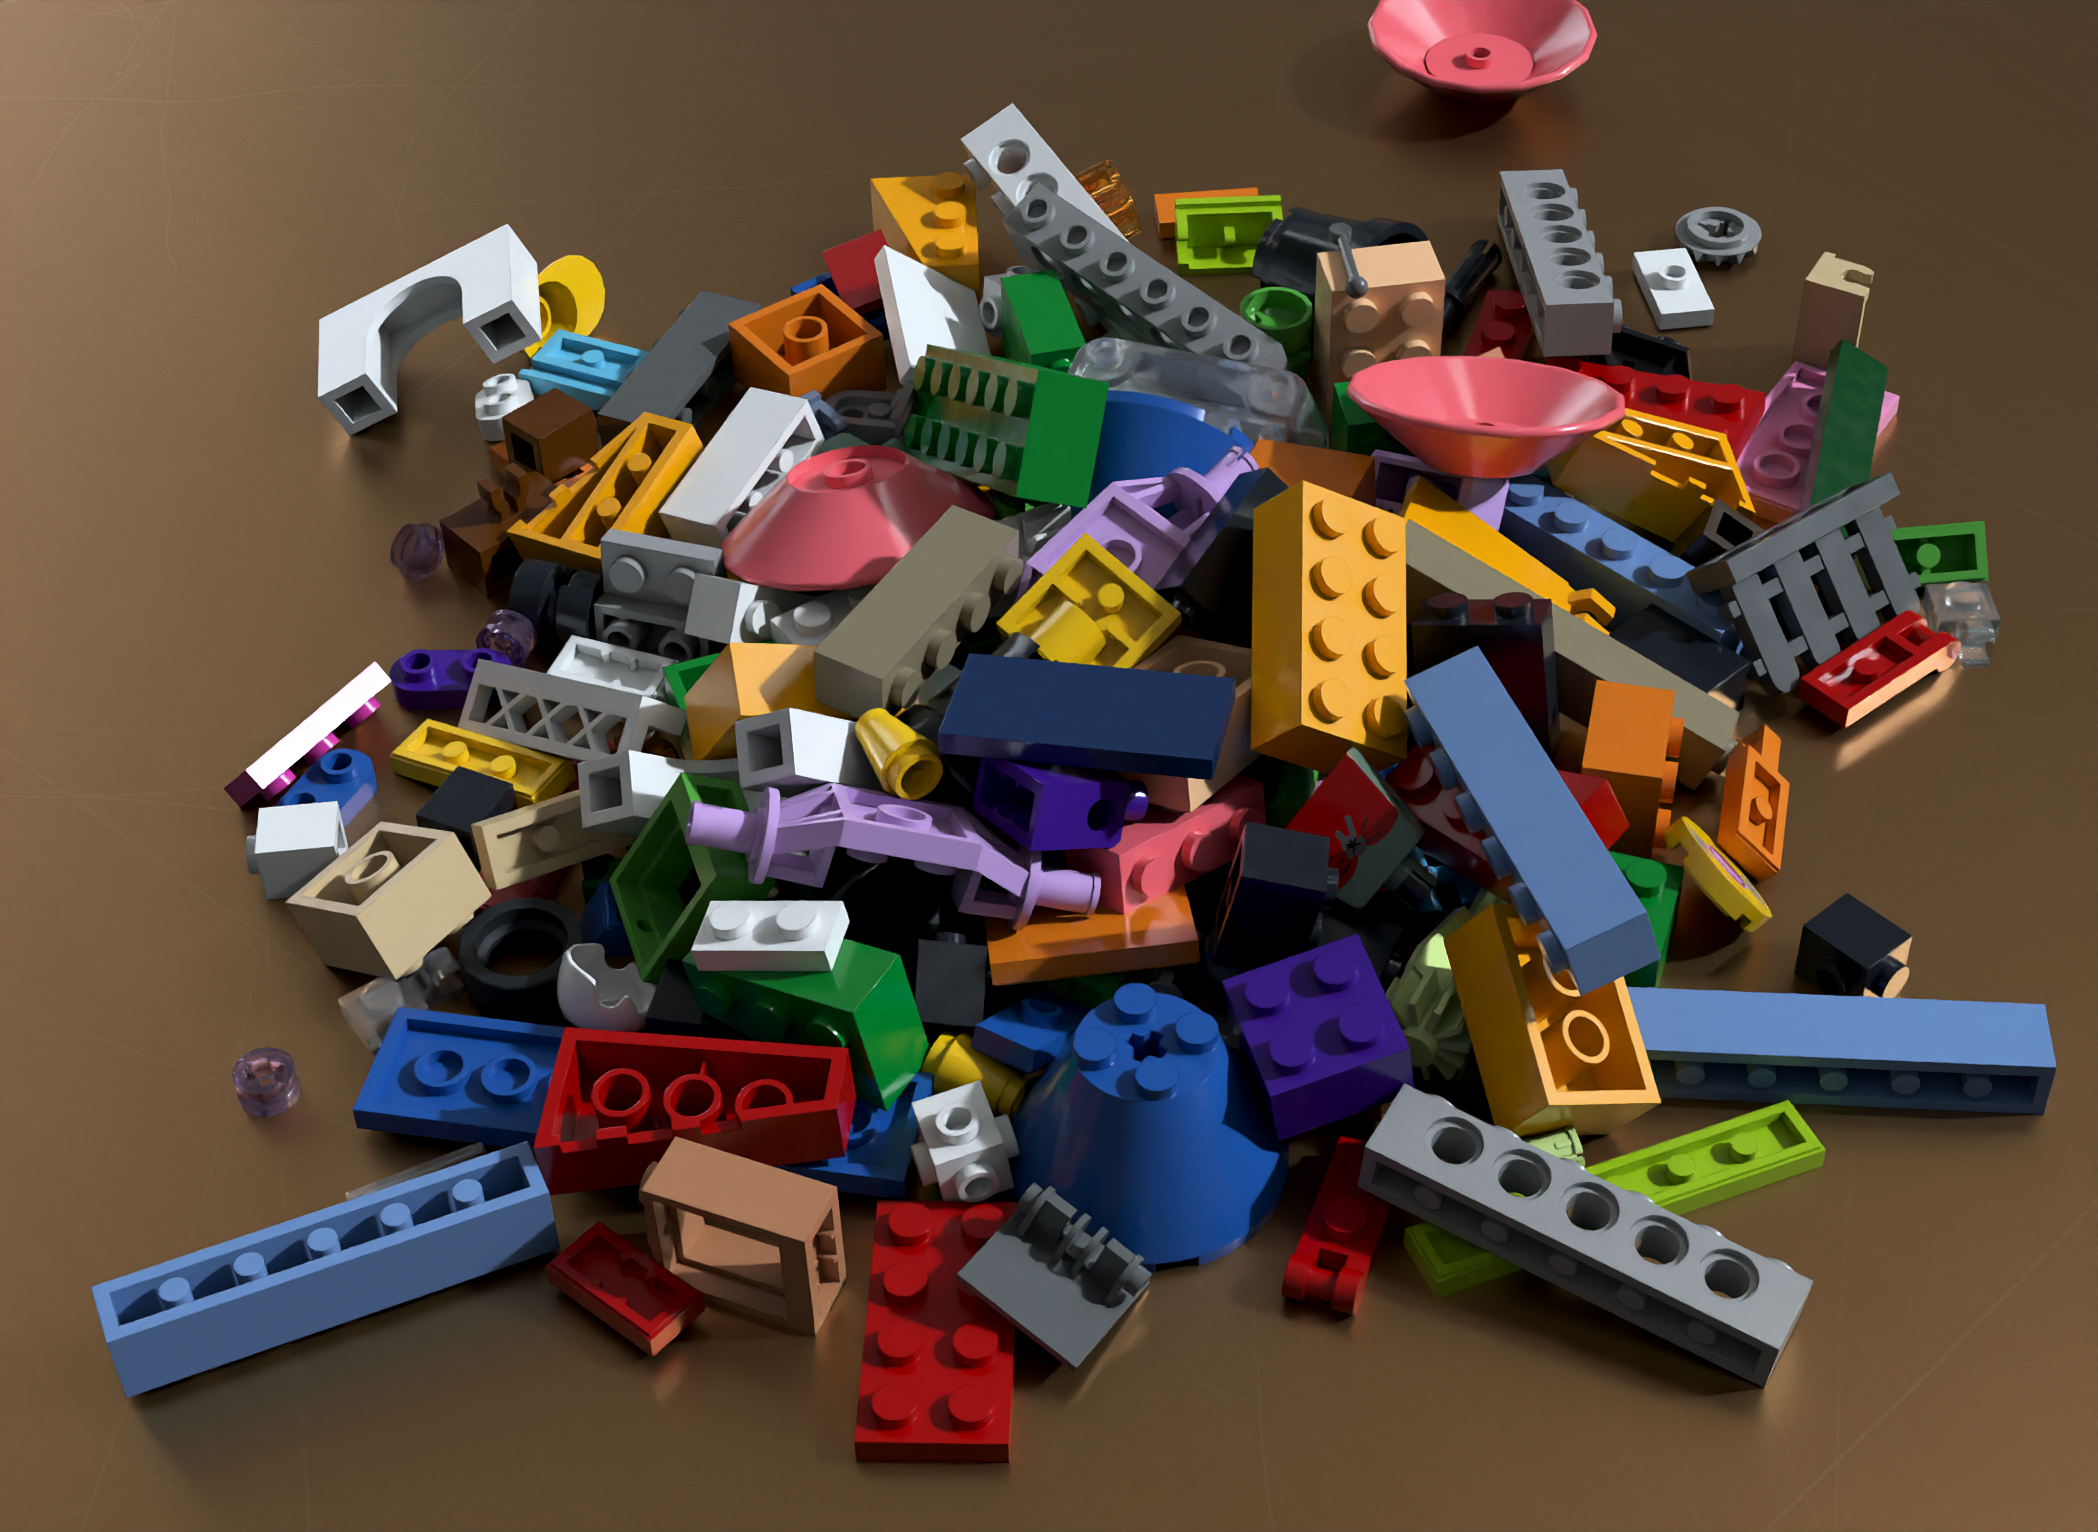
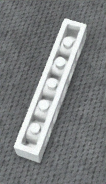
(1011, 161)

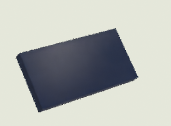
(1088, 716)

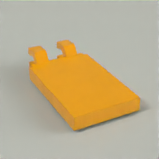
(1462, 528)

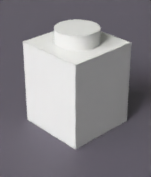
(294, 845)

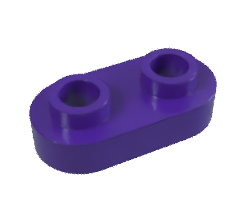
(439, 677)

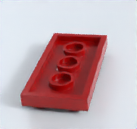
(1674, 397)
(932, 1349)

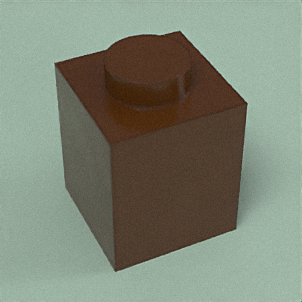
(551, 435)

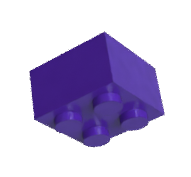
(1318, 1036)

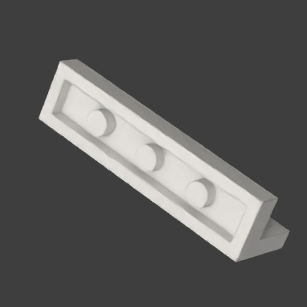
(559, 701)

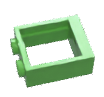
(658, 864)

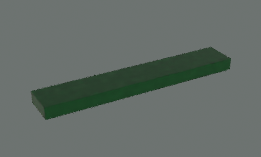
(1844, 425)

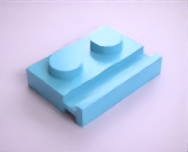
(581, 367)

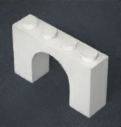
(365, 342)
(774, 750)

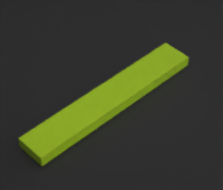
(1673, 1174)

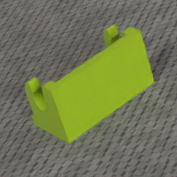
(1221, 232)

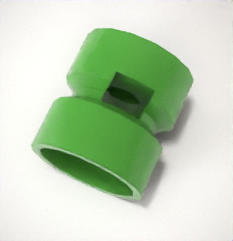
(1285, 318)

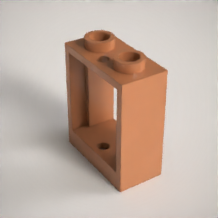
(780, 1284)

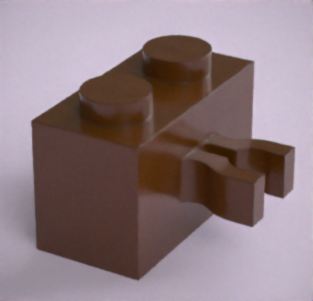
(477, 534)

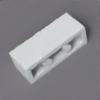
(741, 465)

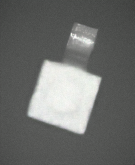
(1965, 613)
(373, 1005)

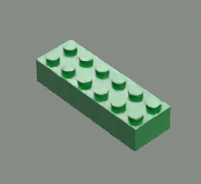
(1007, 424)

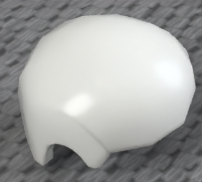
(601, 996)

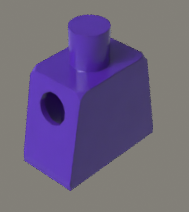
(1057, 804)

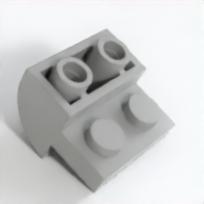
(650, 594)

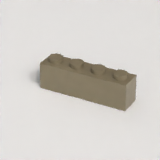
(918, 615)

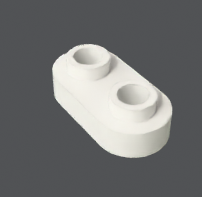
(498, 398)

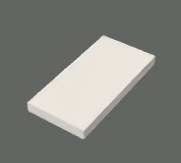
(925, 310)

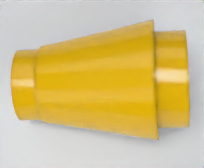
(899, 755)
(958, 1064)

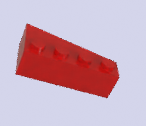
(628, 1095)

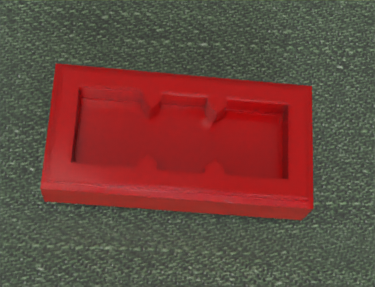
(625, 1288)

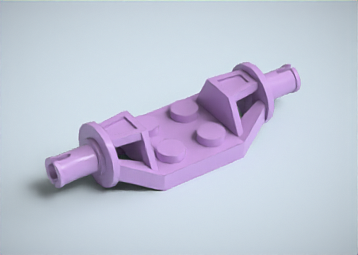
(1134, 532)
(877, 824)

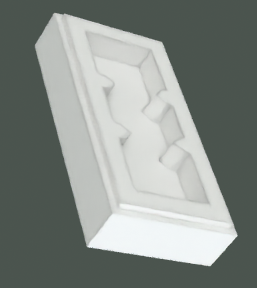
(1673, 289)
(612, 667)

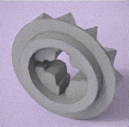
(1704, 232)

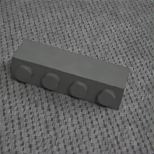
(683, 372)

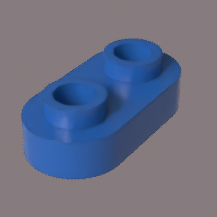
(339, 777)

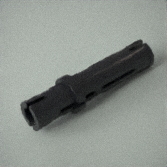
(1467, 281)

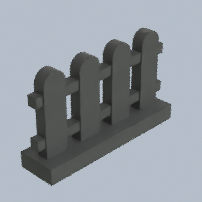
(1791, 586)

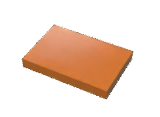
(1075, 945)

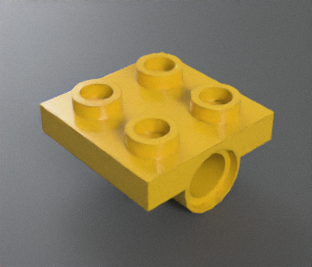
(1091, 611)

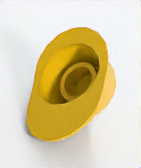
(569, 299)

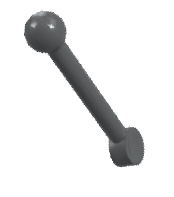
(1356, 285)

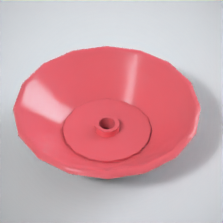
(1482, 47)
(1485, 411)
(844, 519)

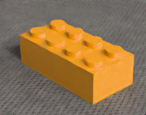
(1328, 630)

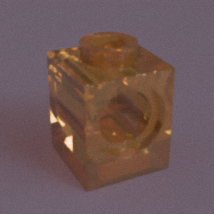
(1111, 195)

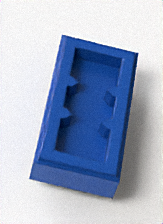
(1029, 1030)

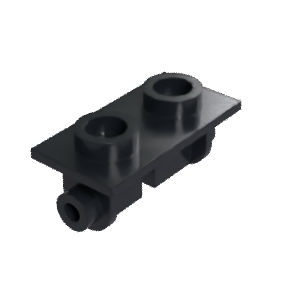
(1645, 354)

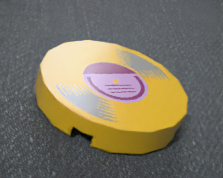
(1718, 875)

